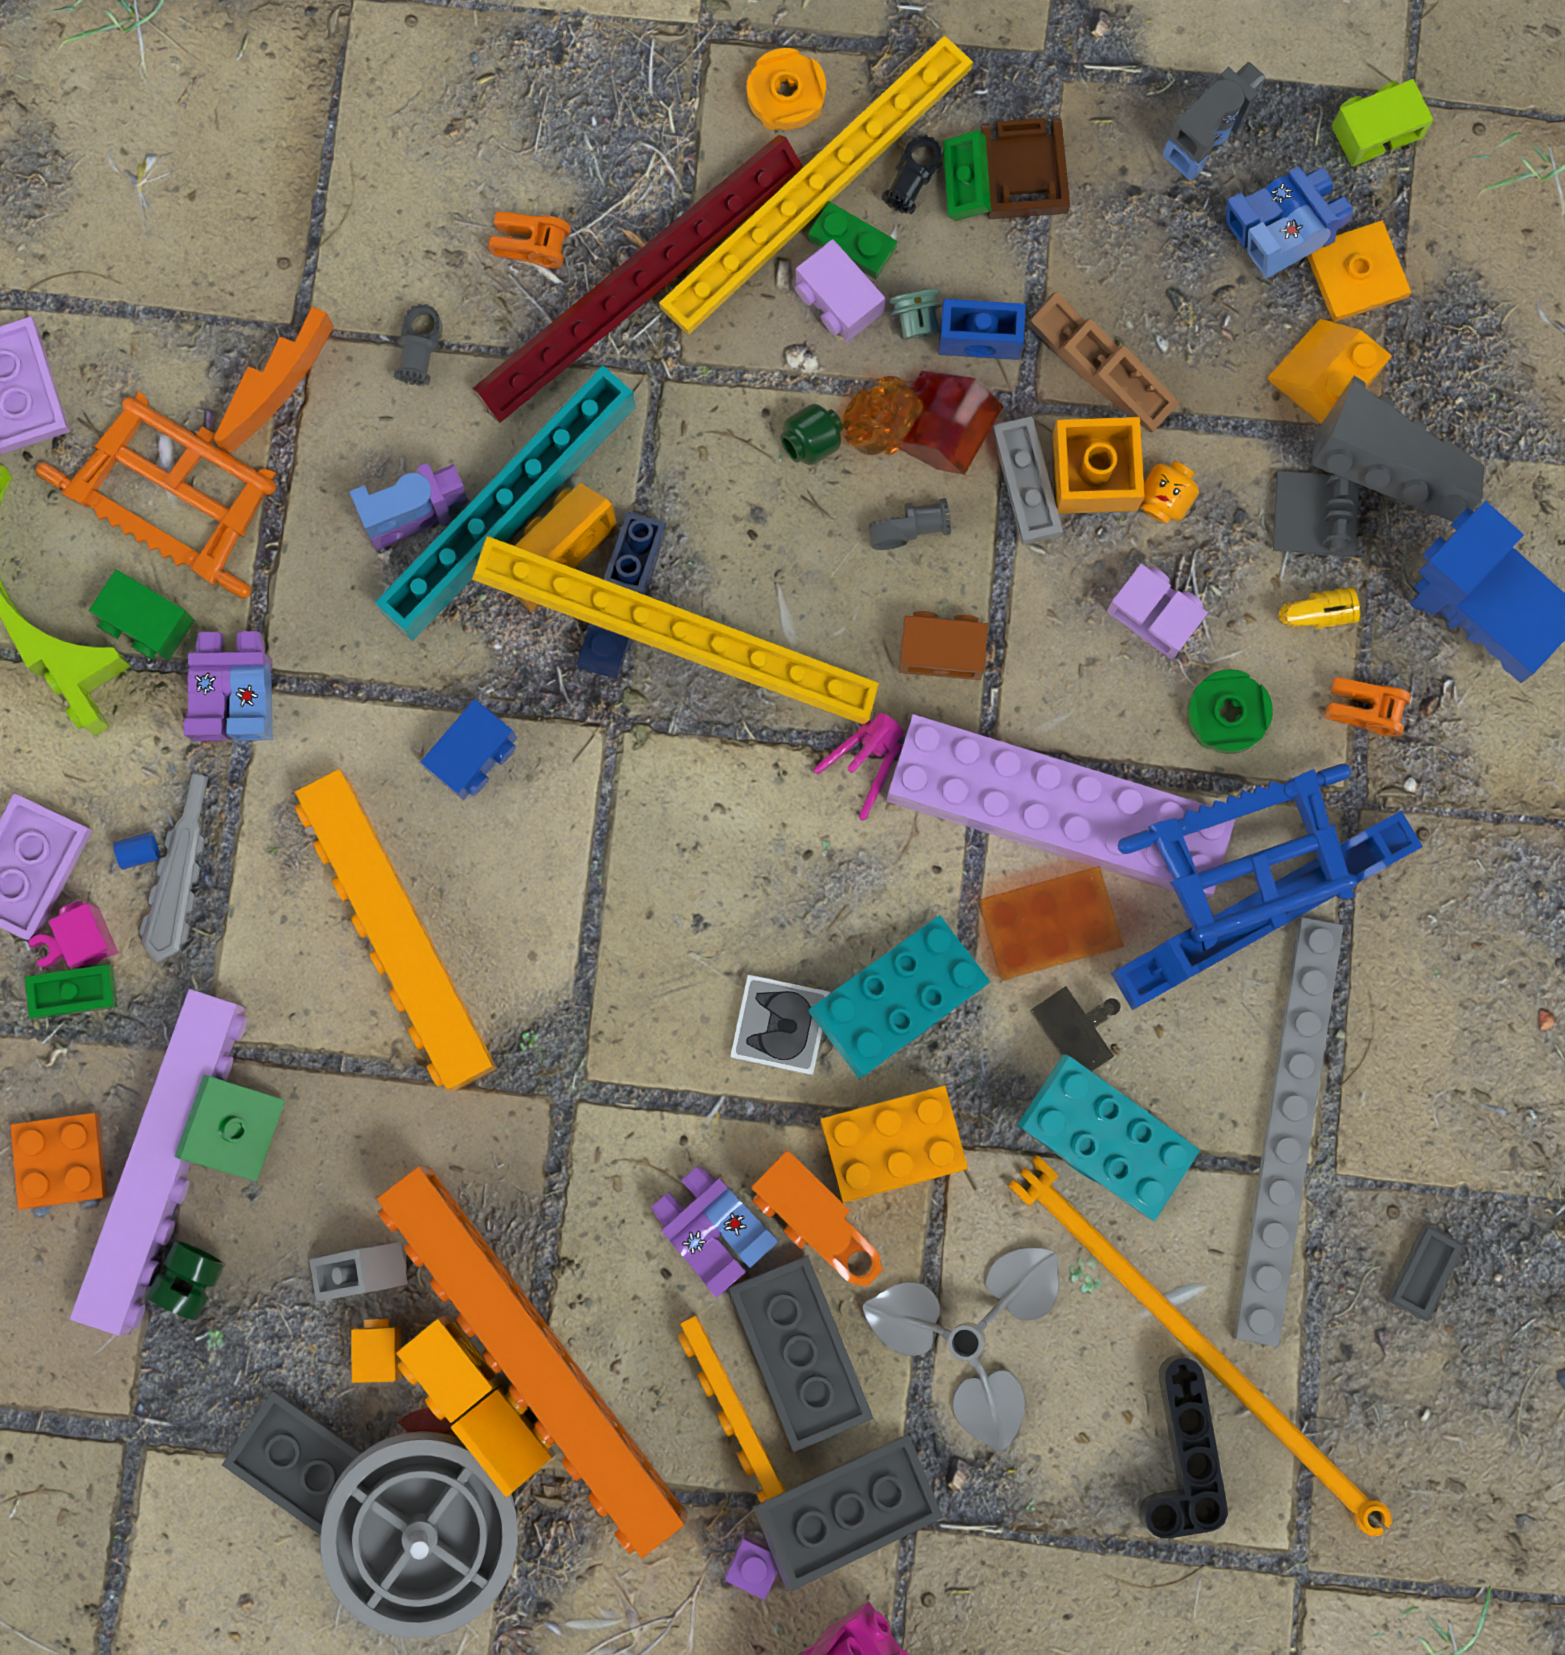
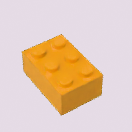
(893, 1144)

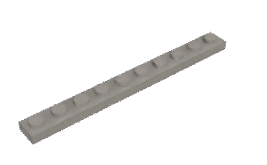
(1288, 1132)

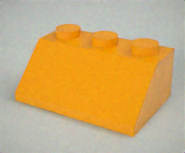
(570, 529)

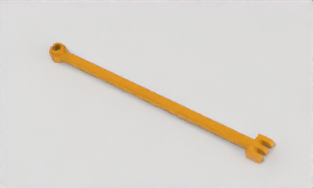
(1199, 1345)

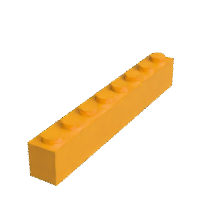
(395, 932)

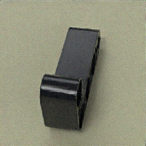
(1183, 1446)

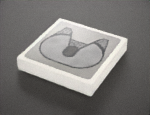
(776, 1025)

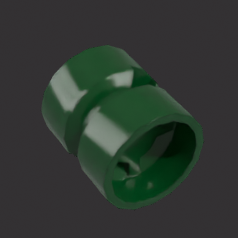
(192, 1266)

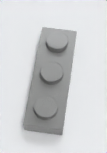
(1027, 480)

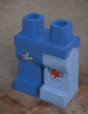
(1287, 219)

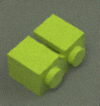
(1390, 115)

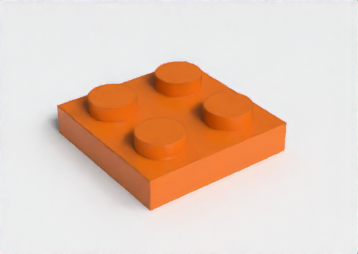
(58, 1161)

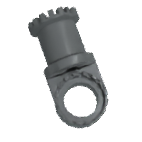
(417, 347)
(917, 521)

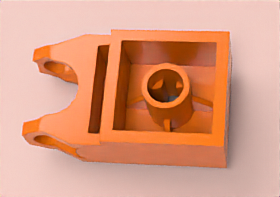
(813, 1216)

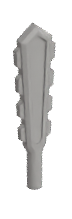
(172, 898)

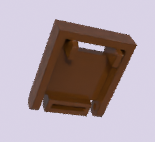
(1026, 163)

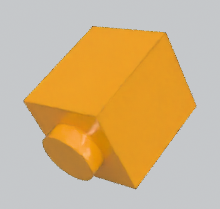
(375, 1351)

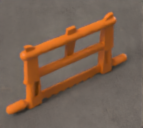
(113, 448)

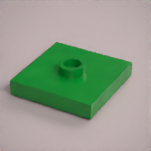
(229, 1128)

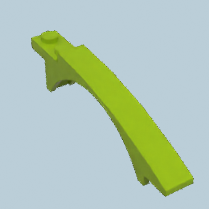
(71, 667)

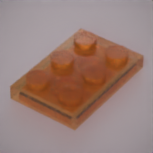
(1050, 923)

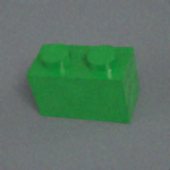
(141, 615)

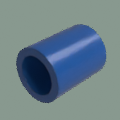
(136, 850)

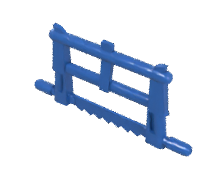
(1190, 884)

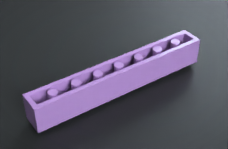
(152, 1176)

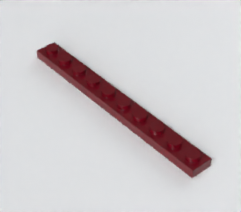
(638, 279)

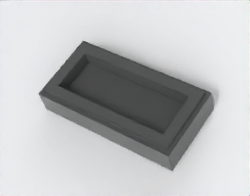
(1425, 1272)

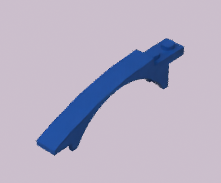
(1182, 958)

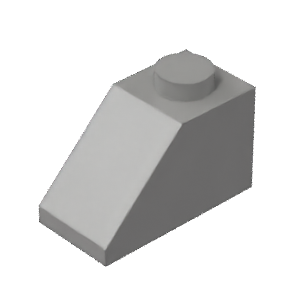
(358, 1271)

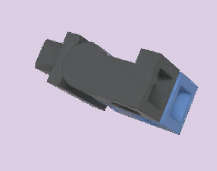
(1212, 119)

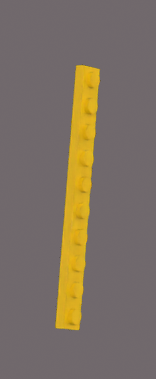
(816, 185)
(674, 630)

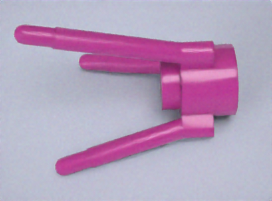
(879, 737)

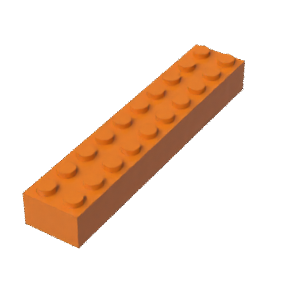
(533, 1360)

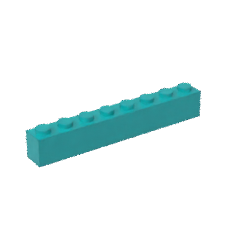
(507, 502)

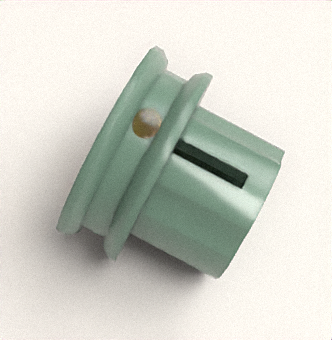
(917, 313)

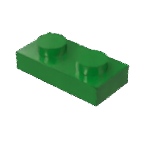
(966, 175)
(860, 241)
(70, 991)

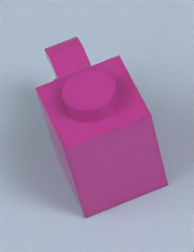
(79, 937)

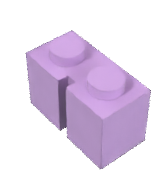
(839, 290)
(1157, 611)

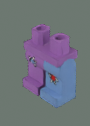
(410, 504)
(229, 690)
(701, 1224)

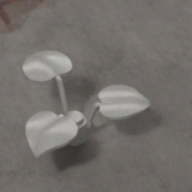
(907, 1316)

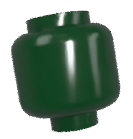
(811, 434)

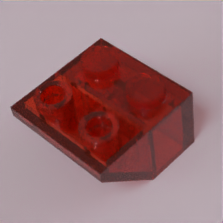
(952, 421)

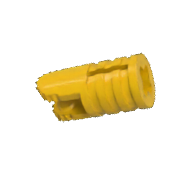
(1312, 610)

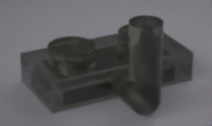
(1073, 1030)

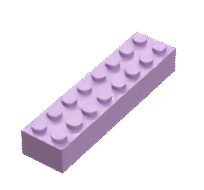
(1043, 802)

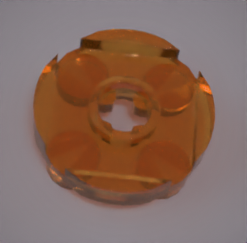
(898, 408)

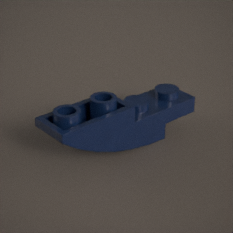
(630, 567)

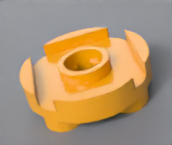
(776, 109)

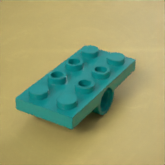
(899, 996)
(1108, 1137)

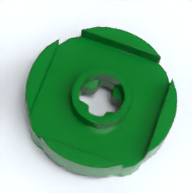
(1243, 693)

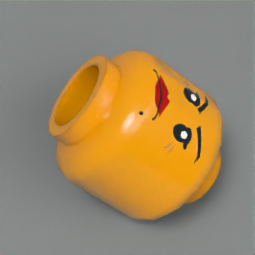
(1169, 492)

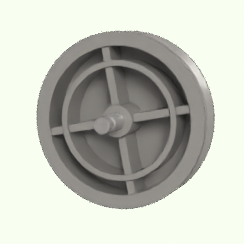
(417, 1536)

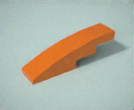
(265, 392)

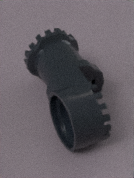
(911, 175)

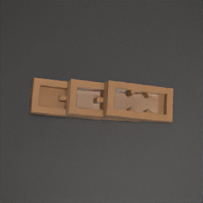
(1102, 363)

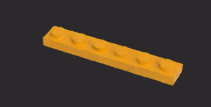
(733, 1416)

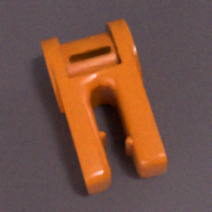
(543, 242)
(1379, 700)

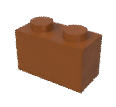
(943, 646)

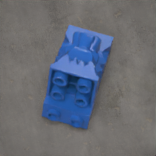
(1493, 592)

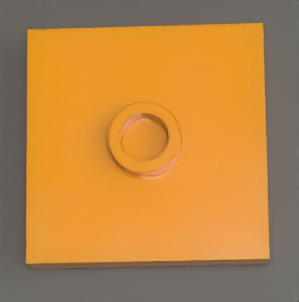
(1359, 272)

